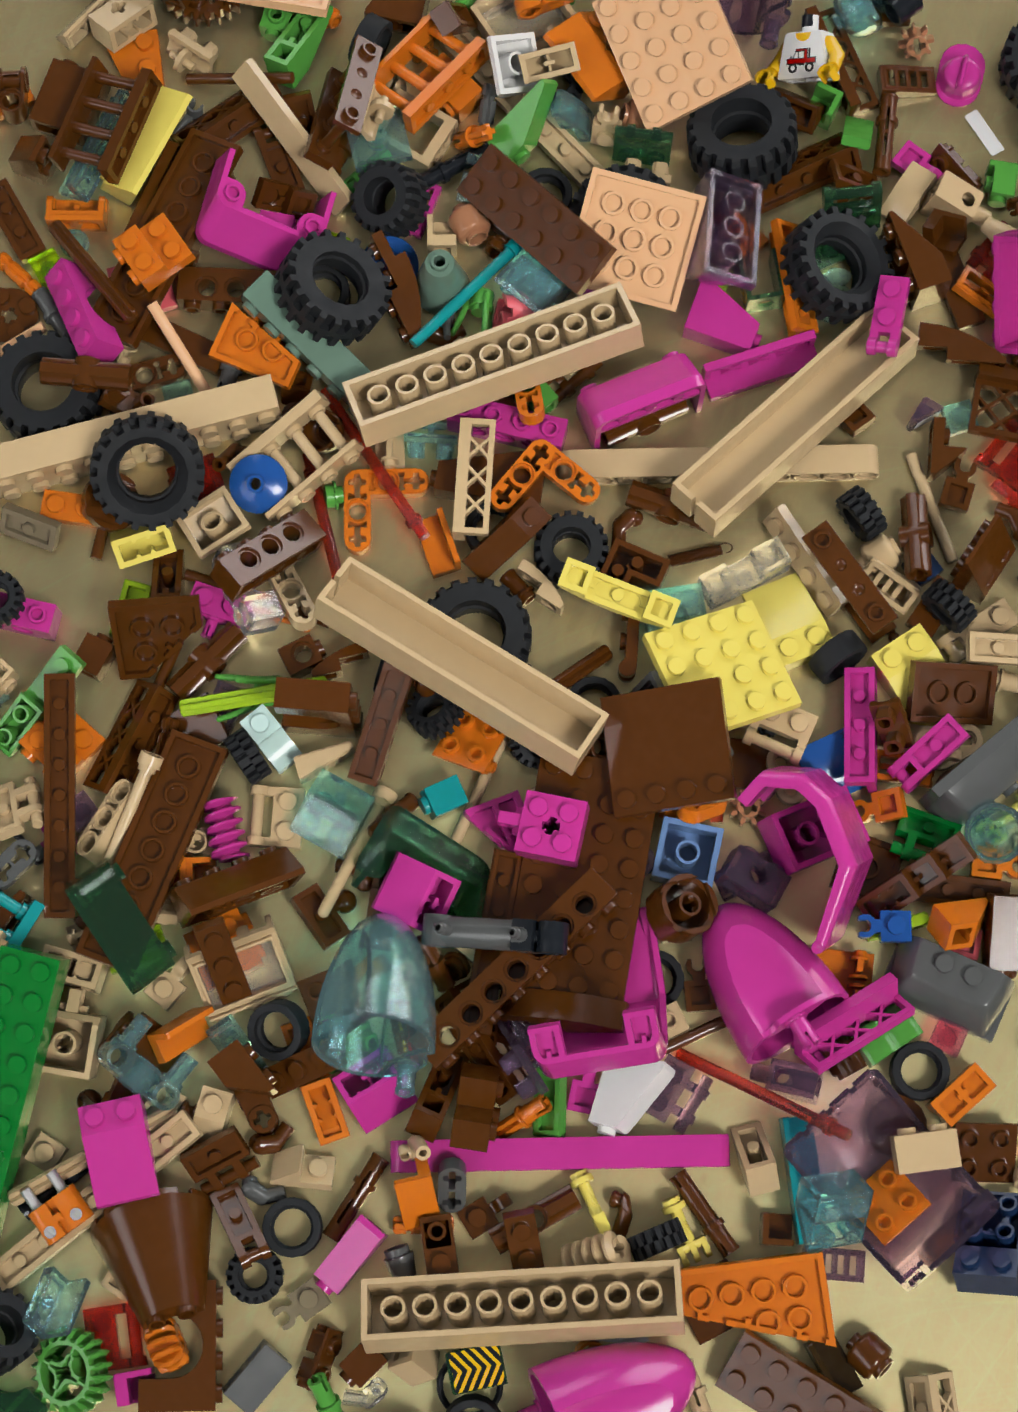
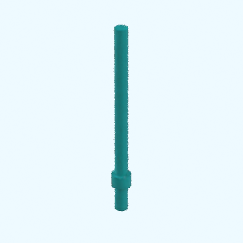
(510, 250)

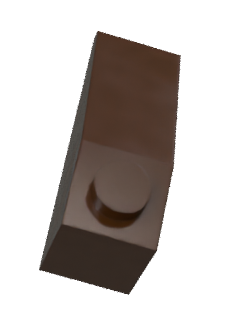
(506, 538)
(168, 575)
(435, 1100)

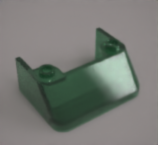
(415, 838)
(119, 925)

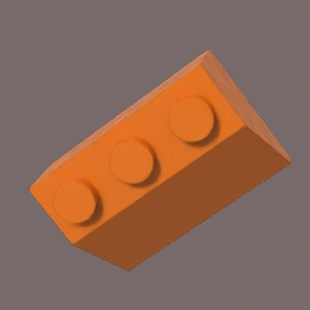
(599, 70)

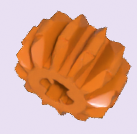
(167, 1347)

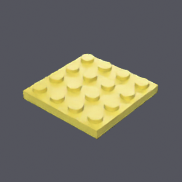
(731, 647)

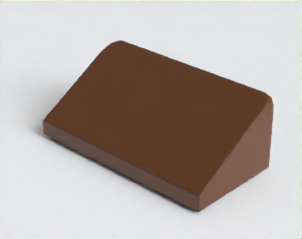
(807, 111)

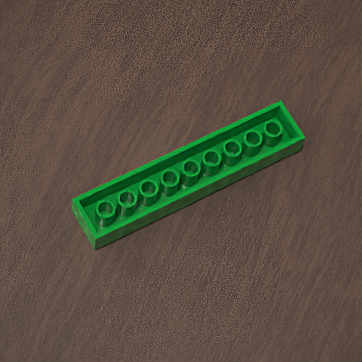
(28, 1010)

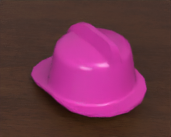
(960, 75)

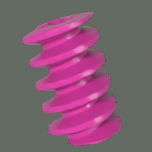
(224, 830)

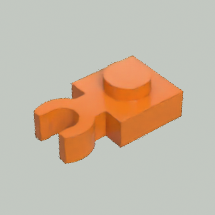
(885, 806)
(991, 871)

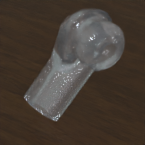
(368, 1397)

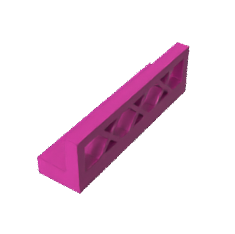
(758, 366)
(859, 728)
(846, 1020)

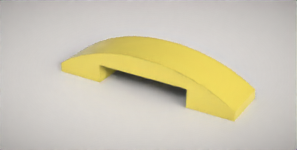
(618, 595)

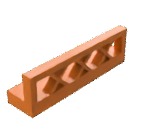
(796, 319)

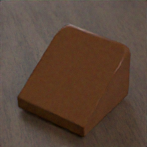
(299, 390)

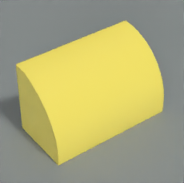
(141, 545)

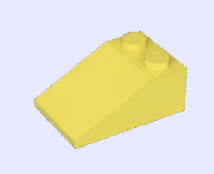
(790, 619)
(894, 662)

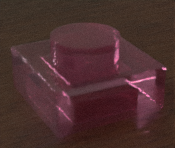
(948, 1037)

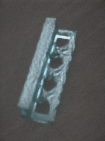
(82, 177)

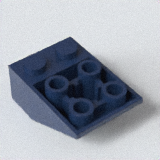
(990, 1256)

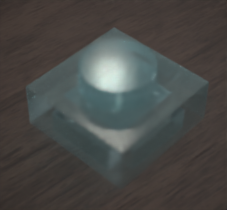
(957, 417)

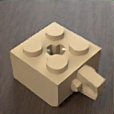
(87, 1035)

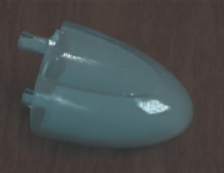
(377, 1004)

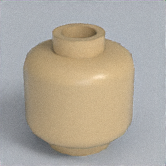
(883, 549)

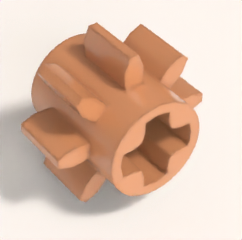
(918, 49)
(738, 812)

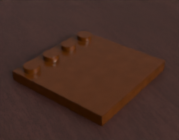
(668, 748)

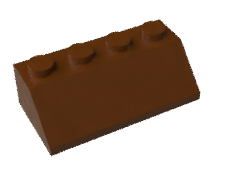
(235, 886)

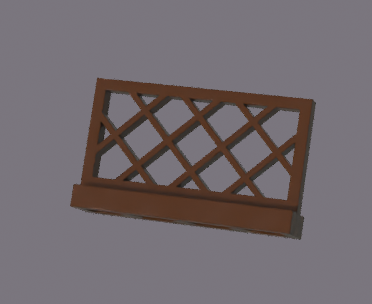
(1000, 381)

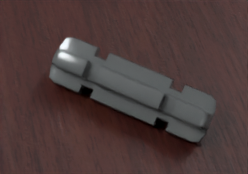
(487, 104)

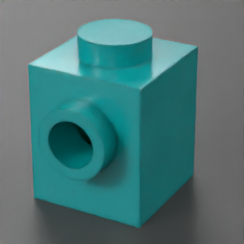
(442, 797)

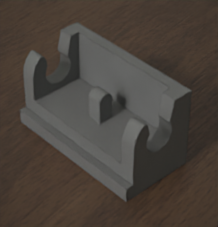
(256, 1377)

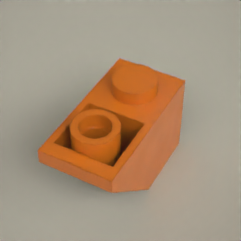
(957, 922)

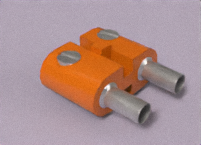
(59, 1213)

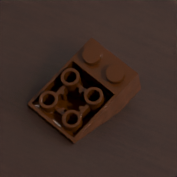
(916, 259)
(983, 560)

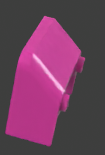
(244, 233)
(639, 395)

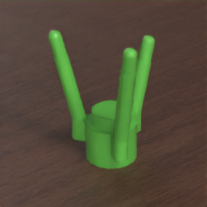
(481, 306)
(256, 680)

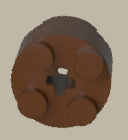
(681, 908)

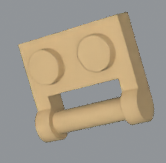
(793, 725)
(285, 807)

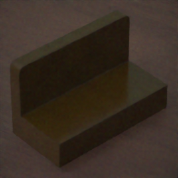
(832, 1364)

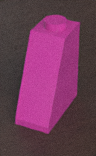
(720, 322)
(349, 1255)

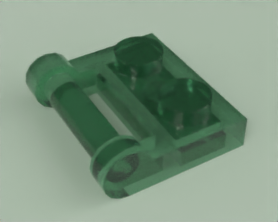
(869, 208)

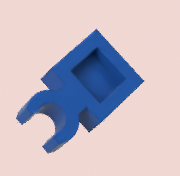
(892, 926)

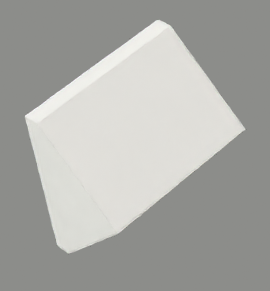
(505, 62)

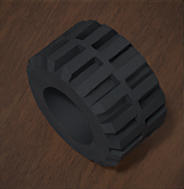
(372, 193)
(569, 527)
(18, 1337)

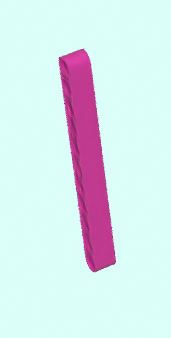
(579, 1153)

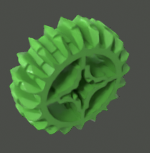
(83, 1366)

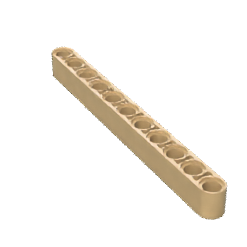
(665, 465)

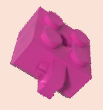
(540, 812)

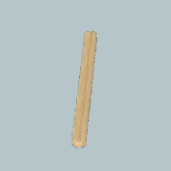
(77, 1162)

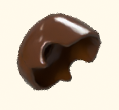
(319, 438)

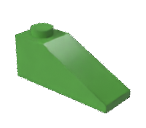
(297, 46)
(522, 126)

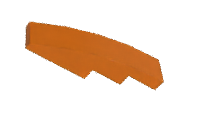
(321, 1099)

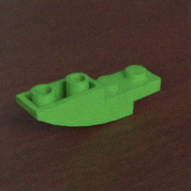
(29, 705)

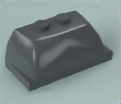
(977, 779)
(951, 986)

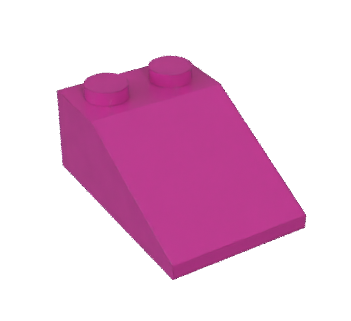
(797, 836)
(118, 1151)

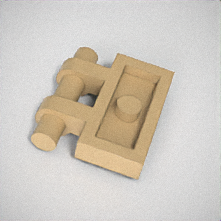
(12, 815)

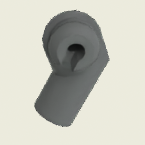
(259, 1194)

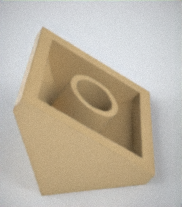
(213, 522)

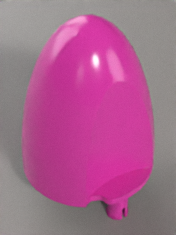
(766, 982)
(614, 1380)

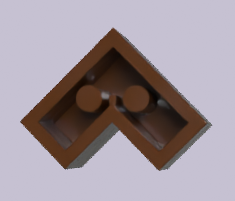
(636, 565)
(475, 1111)

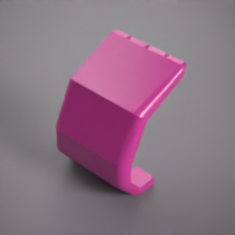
(842, 832)
(645, 1022)

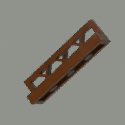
(850, 102)
(228, 120)
(809, 173)
(380, 726)
(139, 736)
(485, 1050)

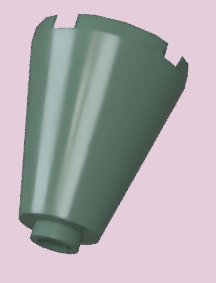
(440, 280)

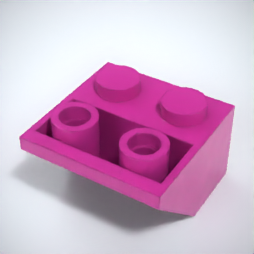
(413, 890)
(372, 1098)

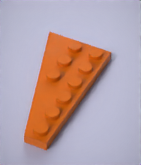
(764, 1295)

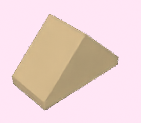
(549, 62)

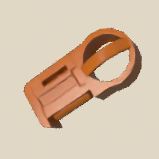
(532, 8)

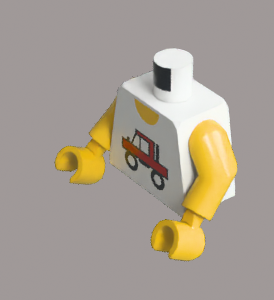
(805, 57)

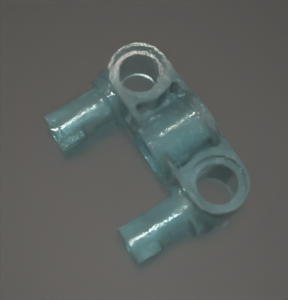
(141, 1075)

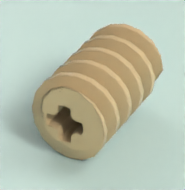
(598, 1249)

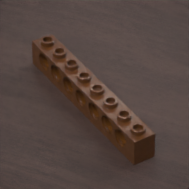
(588, 886)

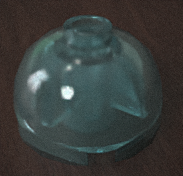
(856, 17)
(993, 833)

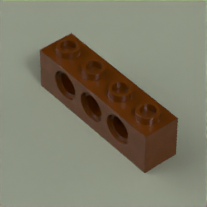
(224, 281)
(267, 554)

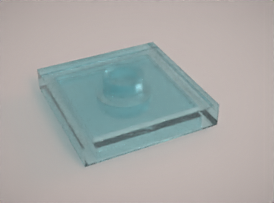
(389, 144)

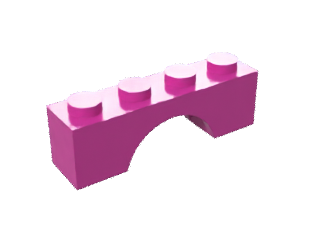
(85, 327)

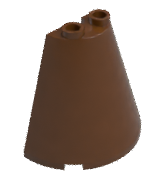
(158, 1253)

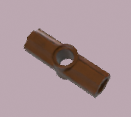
(86, 374)
(644, 425)
(658, 503)
(916, 537)
(207, 661)
(554, 1209)

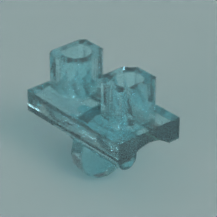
(445, 442)

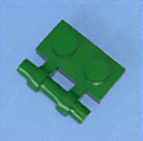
(921, 829)

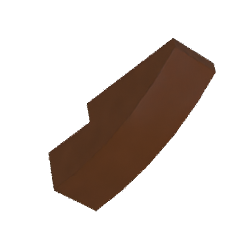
(958, 345)

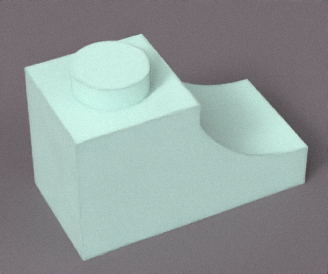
(270, 738)

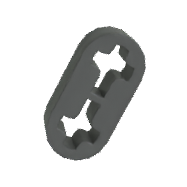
(20, 866)
(455, 1185)

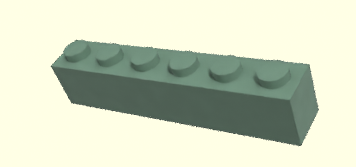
(329, 363)

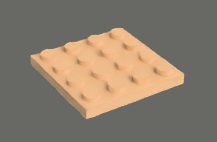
(652, 234)

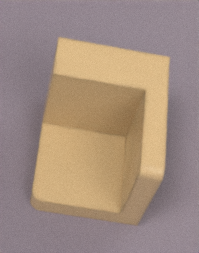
(440, 236)
(415, 1366)

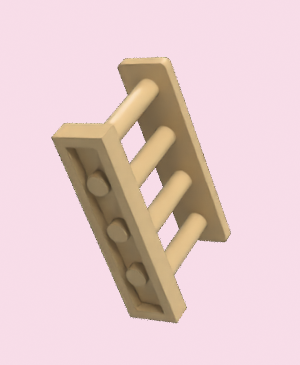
(291, 427)

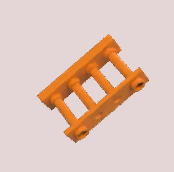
(443, 86)

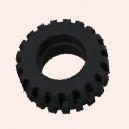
(745, 109)
(22, 362)
(491, 601)

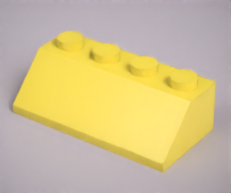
(156, 132)

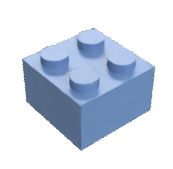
(686, 850)

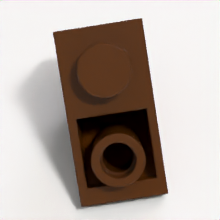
(31, 158)
(240, 1072)
(439, 1244)

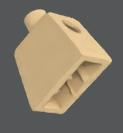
(955, 196)

